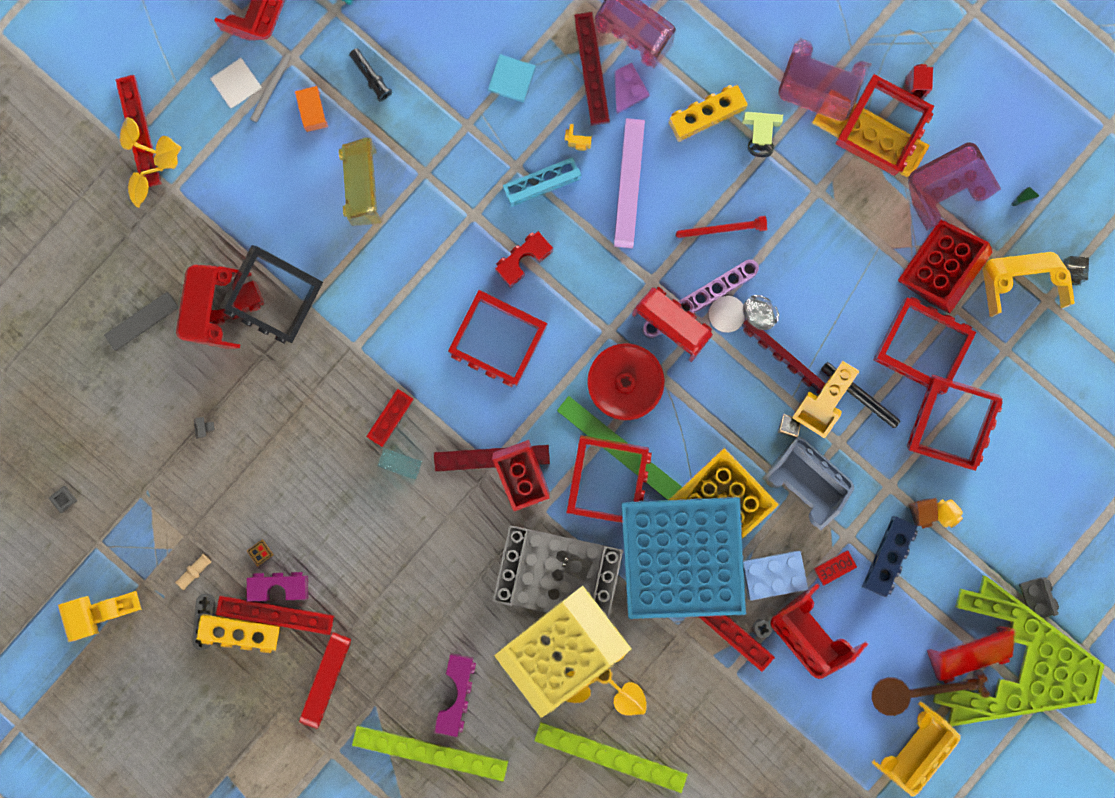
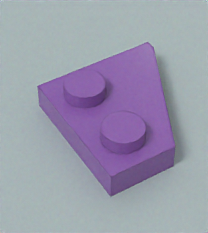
(628, 88)

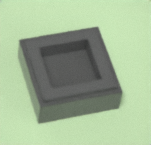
(62, 499)

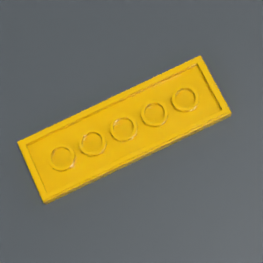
(877, 137)

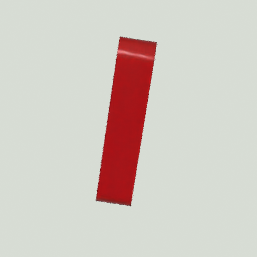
(325, 680)

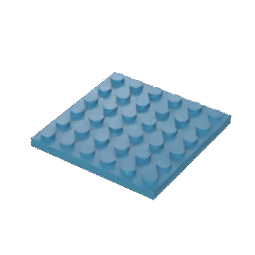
(683, 558)

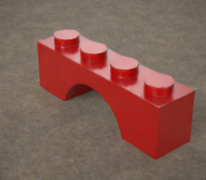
(247, 299)

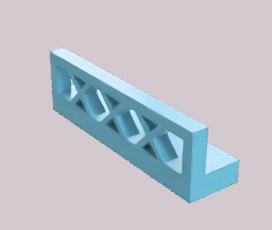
(543, 186)

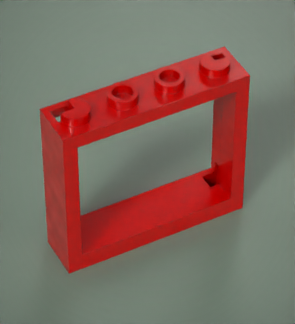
(900, 95)
(512, 311)
(908, 371)
(982, 440)
(642, 475)

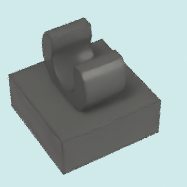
(201, 427)

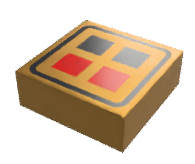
(260, 553)

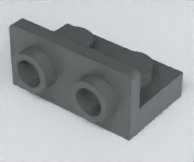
(1039, 597)

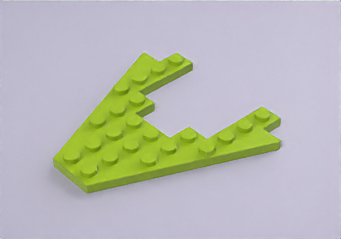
(1052, 672)

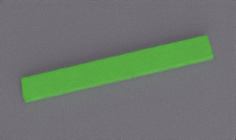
(595, 428)

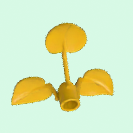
(165, 157)
(627, 702)

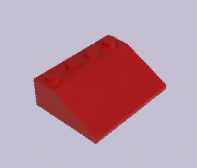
(946, 265)

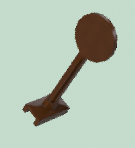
(893, 696)

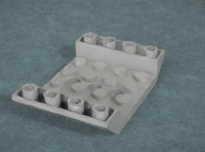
(531, 560)

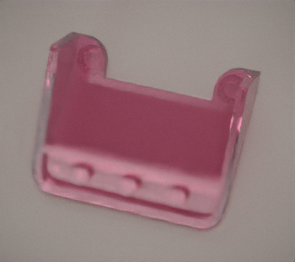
(821, 85)

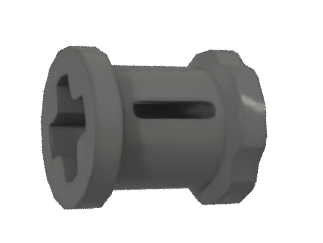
(764, 633)

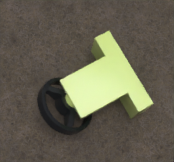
(762, 131)

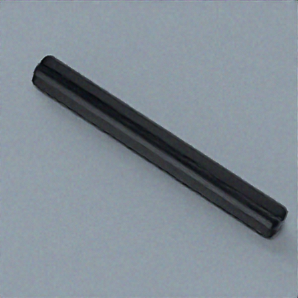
(865, 399)

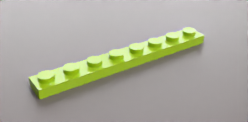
(430, 753)
(611, 757)

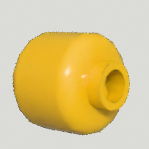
(949, 513)

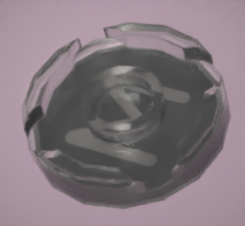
(760, 312)

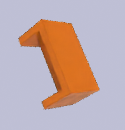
(311, 109)

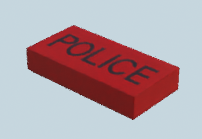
(835, 567)

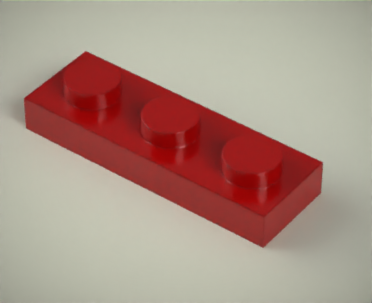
(390, 418)

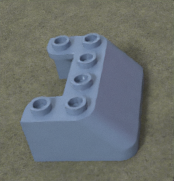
(812, 479)

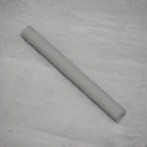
(270, 87)

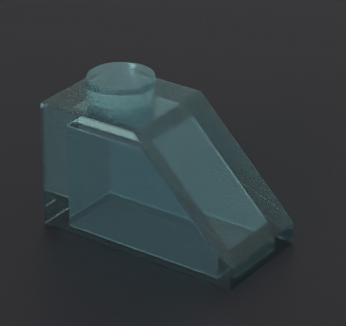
(399, 463)

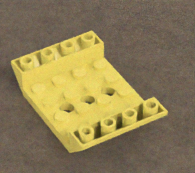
(581, 635)

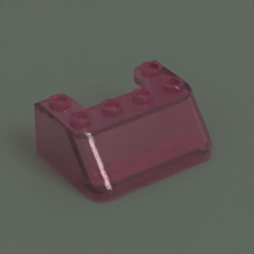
(638, 26)
(947, 176)

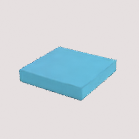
(511, 78)

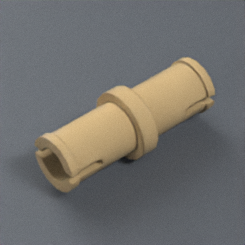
(193, 572)

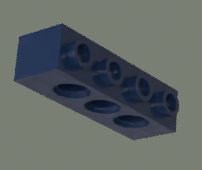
(908, 532)

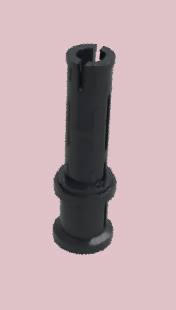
(374, 81)

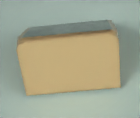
(789, 426)

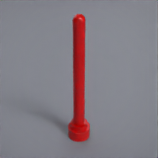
(759, 224)

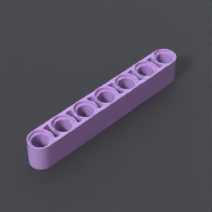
(629, 183)
(709, 295)

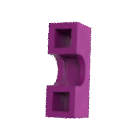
(295, 586)

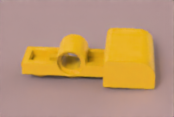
(819, 411)
(81, 617)

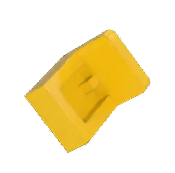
(580, 143)

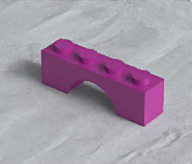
(450, 720)

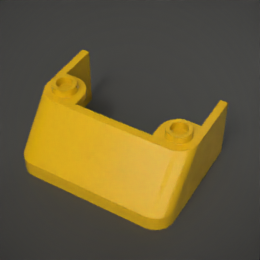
(999, 274)
(922, 753)

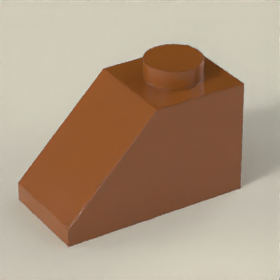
(924, 512)

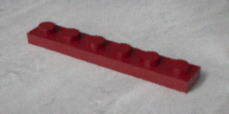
(591, 68)
(782, 354)
(479, 458)

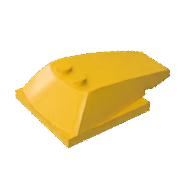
(725, 479)

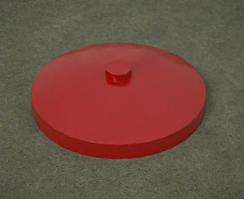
(626, 381)

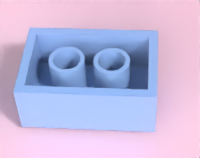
(774, 575)

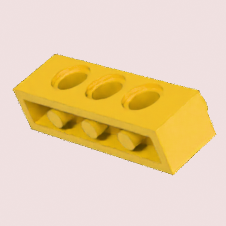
(684, 130)
(207, 635)

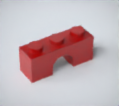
(535, 246)

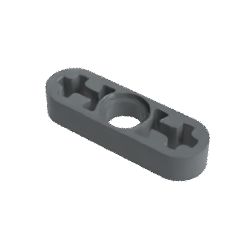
(198, 607)

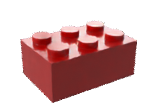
(521, 475)

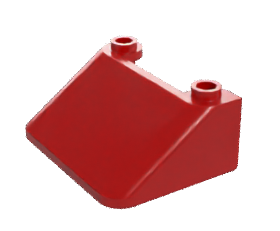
(973, 655)

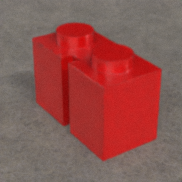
(919, 81)

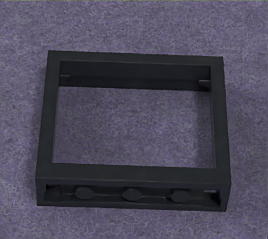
(240, 278)

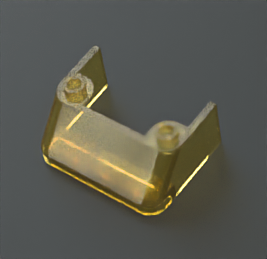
(359, 182)

